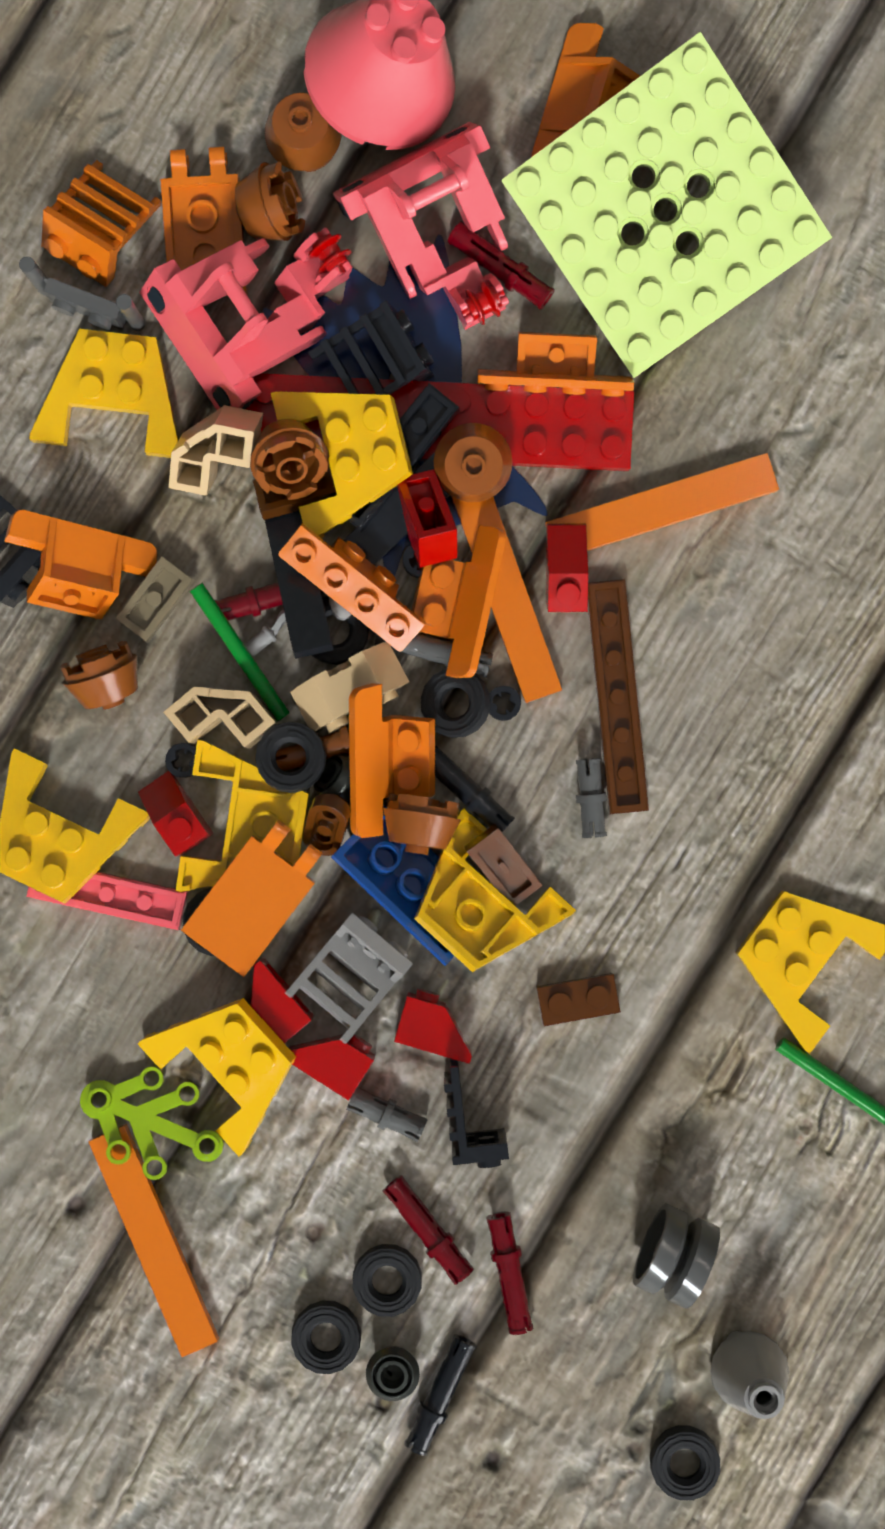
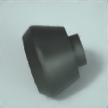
(335, 777)
(392, 1373)

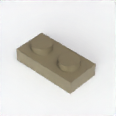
(155, 599)

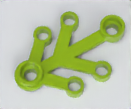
(145, 1118)

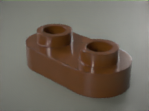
(326, 823)

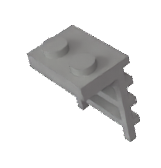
(366, 956)

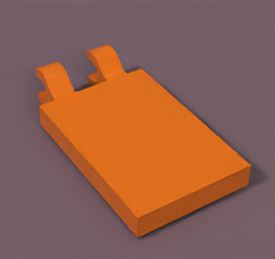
(199, 209)
(252, 900)

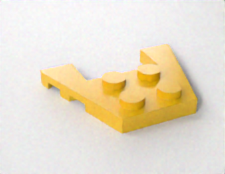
(111, 375)
(362, 445)
(252, 811)
(51, 850)
(472, 914)
(792, 948)
(239, 1055)

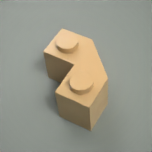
(221, 437)
(325, 696)
(206, 708)

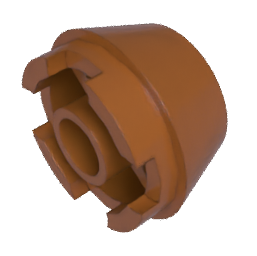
(300, 134)
(269, 202)
(289, 459)
(473, 462)
(102, 676)
(420, 822)

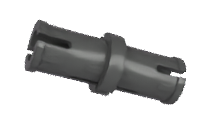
(591, 798)
(387, 1114)

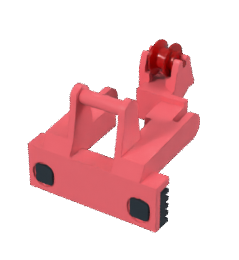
(392, 210)
(228, 368)

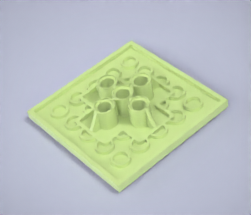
(680, 124)

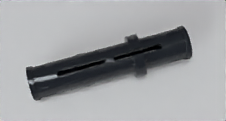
(470, 793)
(433, 1410)

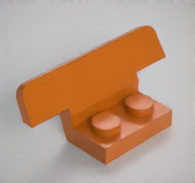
(580, 83)
(78, 562)
(458, 599)
(385, 757)

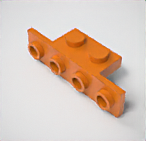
(556, 362)
(354, 584)

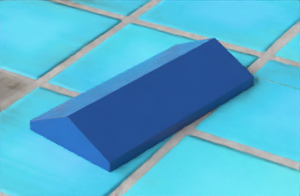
(393, 880)

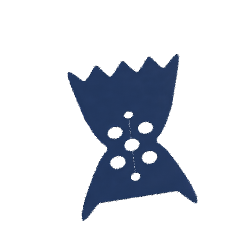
(434, 326)

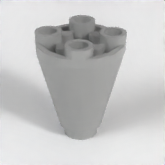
(751, 1374)

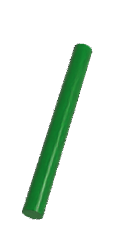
(239, 651)
(831, 1079)

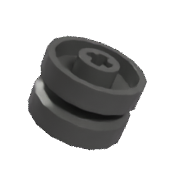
(676, 1256)

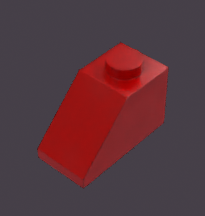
(428, 519)
(566, 568)
(174, 814)
(279, 1011)
(431, 1027)
(335, 1063)

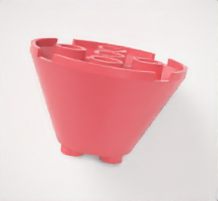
(381, 71)

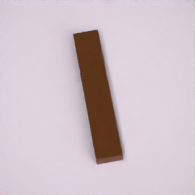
(617, 697)

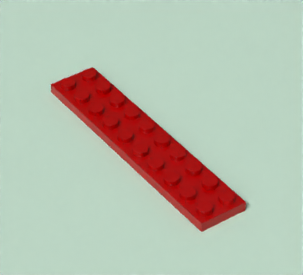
(539, 427)

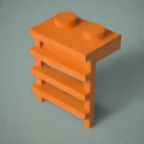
(87, 238)

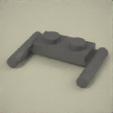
(70, 299)

